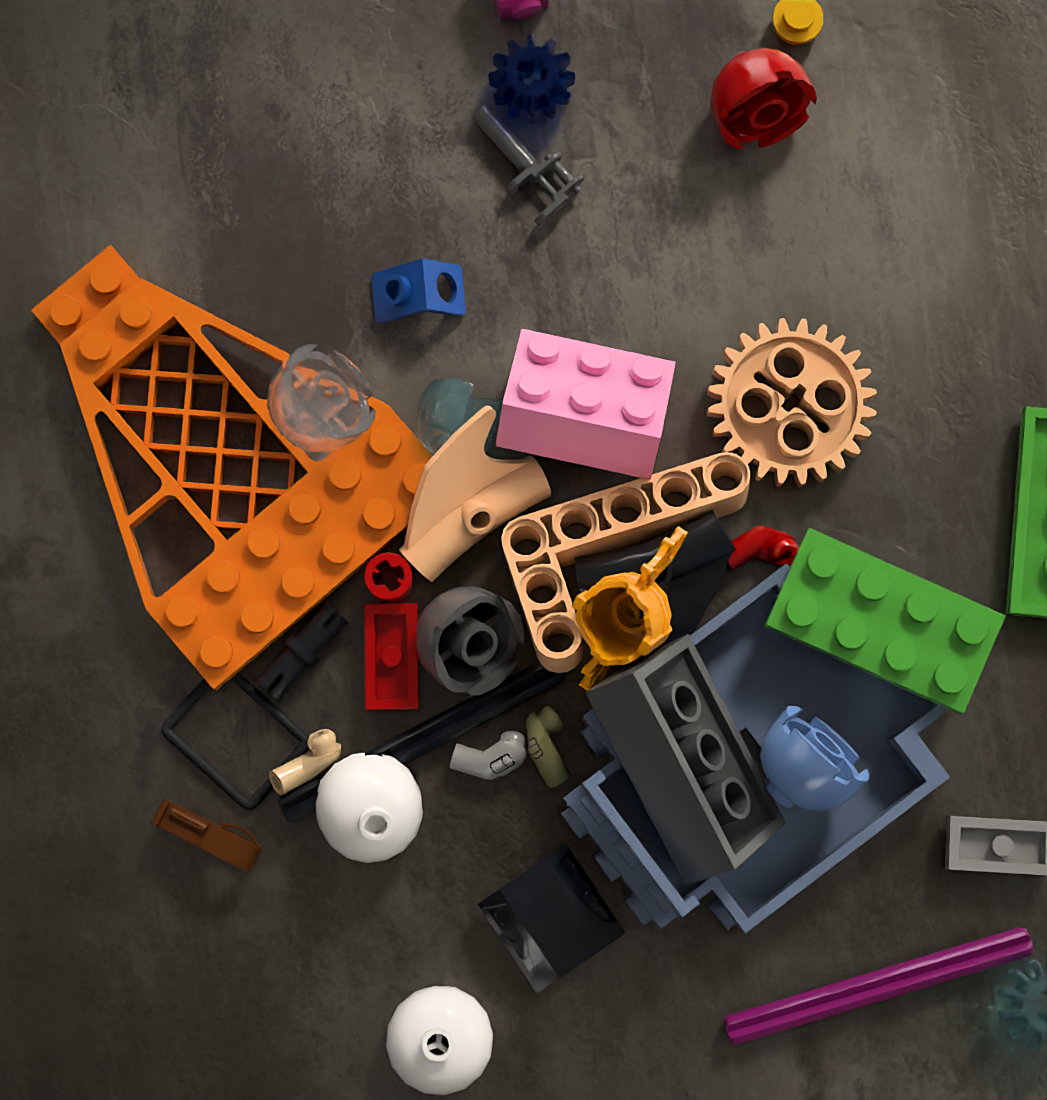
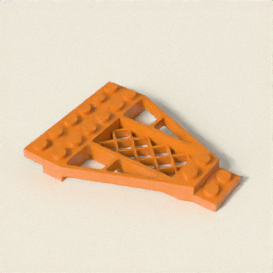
(288, 552)

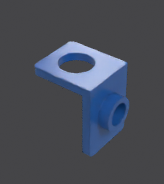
(413, 290)

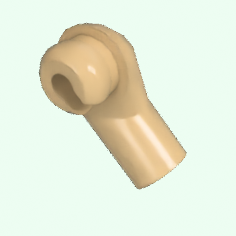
(303, 769)

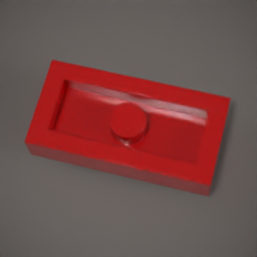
(391, 657)

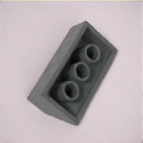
(687, 760)

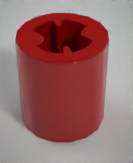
(389, 578)

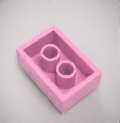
(585, 404)

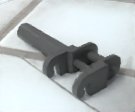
(527, 164)

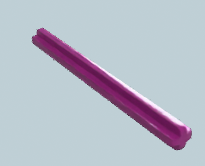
(878, 985)

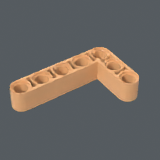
(605, 535)

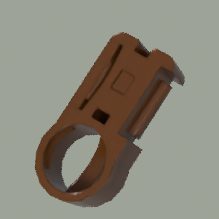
(209, 835)

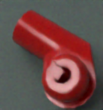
(763, 544)

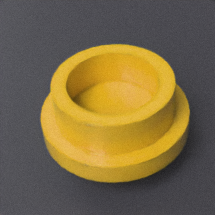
(797, 20)

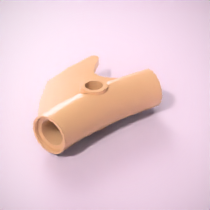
(467, 496)

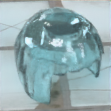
(446, 407)

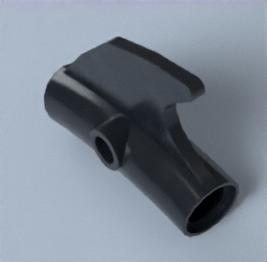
(688, 579)

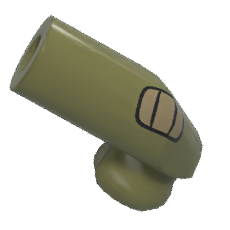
(541, 748)

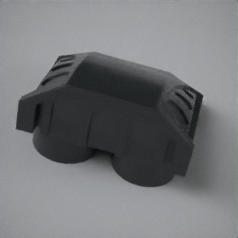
(551, 918)

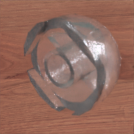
(319, 400)

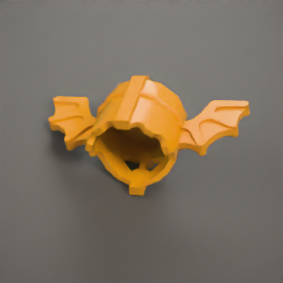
(612, 618)

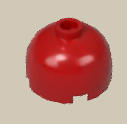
(761, 97)

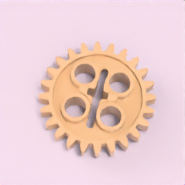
(820, 366)

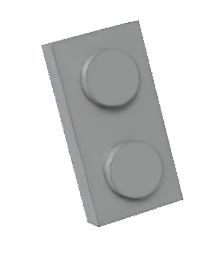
(996, 845)

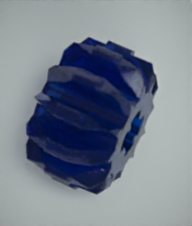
(540, 93)

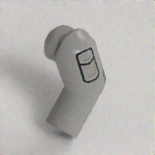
(493, 762)

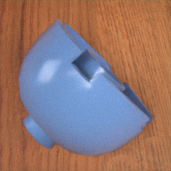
(809, 764)

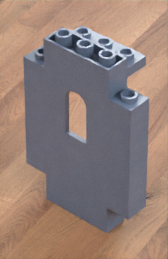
(757, 680)

